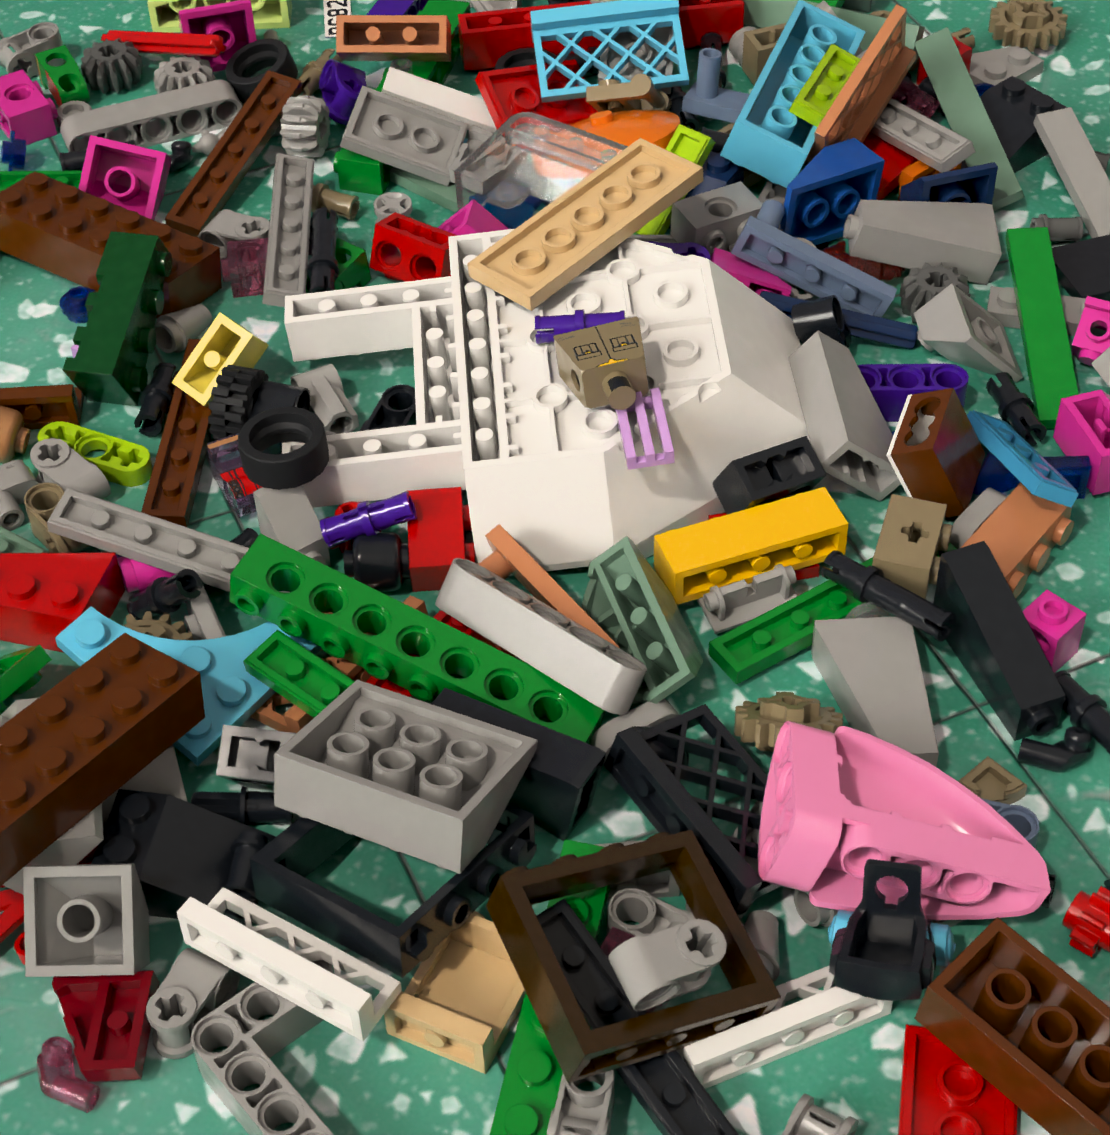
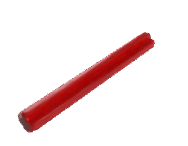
(170, 43)

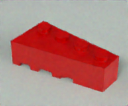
(52, 590)

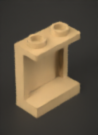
(461, 997)

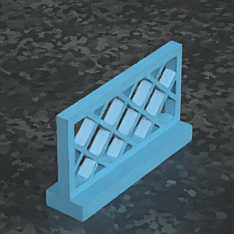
(597, 21)

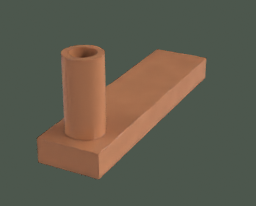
(512, 559)

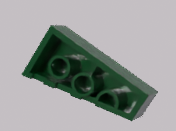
(121, 320)

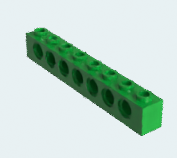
(398, 631)

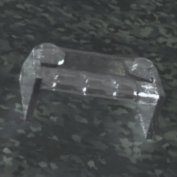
(532, 159)

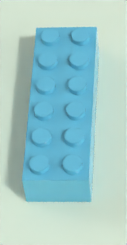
(765, 133)

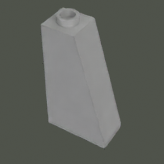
(926, 232)
(843, 416)
(877, 680)

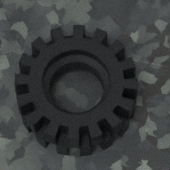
(234, 399)

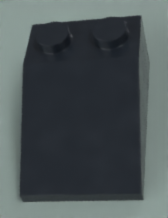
(1012, 111)
(174, 847)

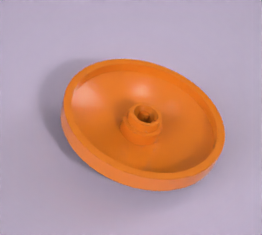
(630, 125)

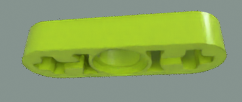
(121, 463)

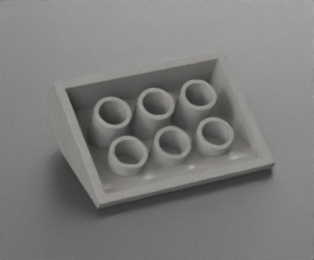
(402, 774)

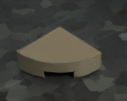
(994, 782)

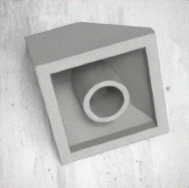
(965, 333)
(84, 920)

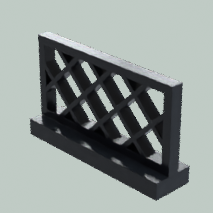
(670, 808)

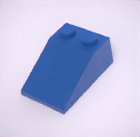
(831, 190)

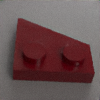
(108, 1022)

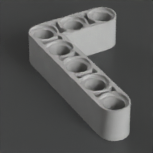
(248, 1062)

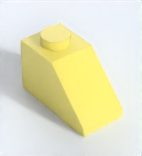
(221, 346)

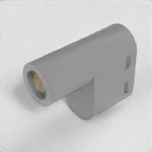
(14, 483)

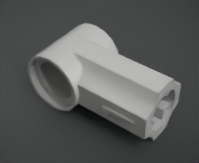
(328, 398)

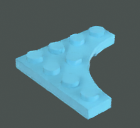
(227, 688)

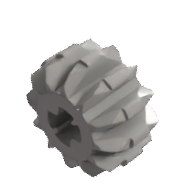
(182, 73)
(305, 126)

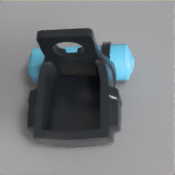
(887, 947)

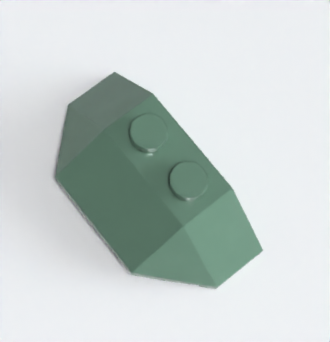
(641, 619)

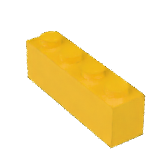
(748, 543)

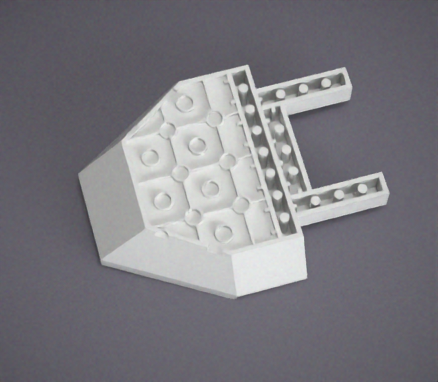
(516, 433)

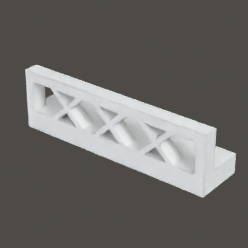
(285, 970)
(784, 1029)

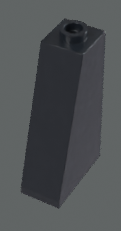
(997, 642)
(560, 775)

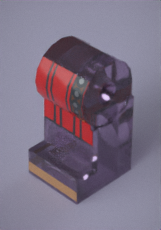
(230, 476)

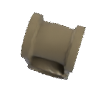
(40, 504)

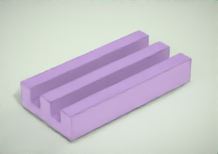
(650, 458)

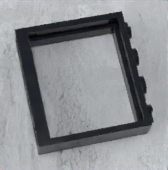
(303, 846)

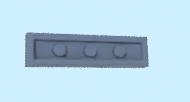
(706, 97)
(807, 266)

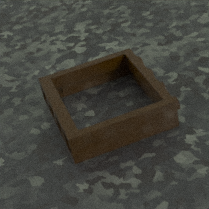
(613, 1046)

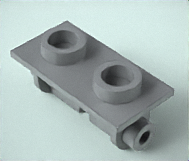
(742, 602)

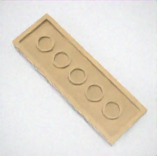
(585, 223)

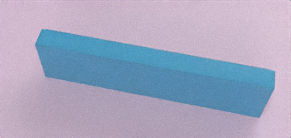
(1022, 459)

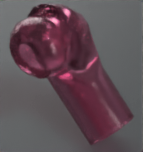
(59, 1079)

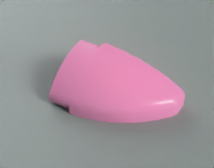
(859, 799)

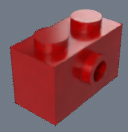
(437, 536)

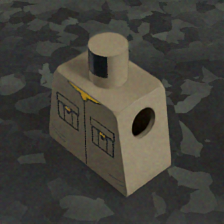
(604, 363)

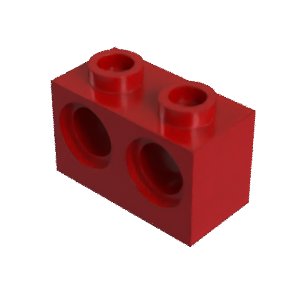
(418, 246)

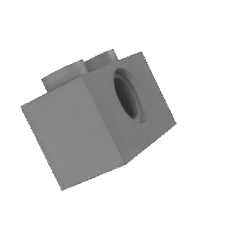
(714, 216)

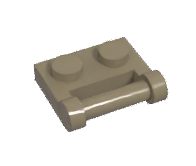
(618, 96)

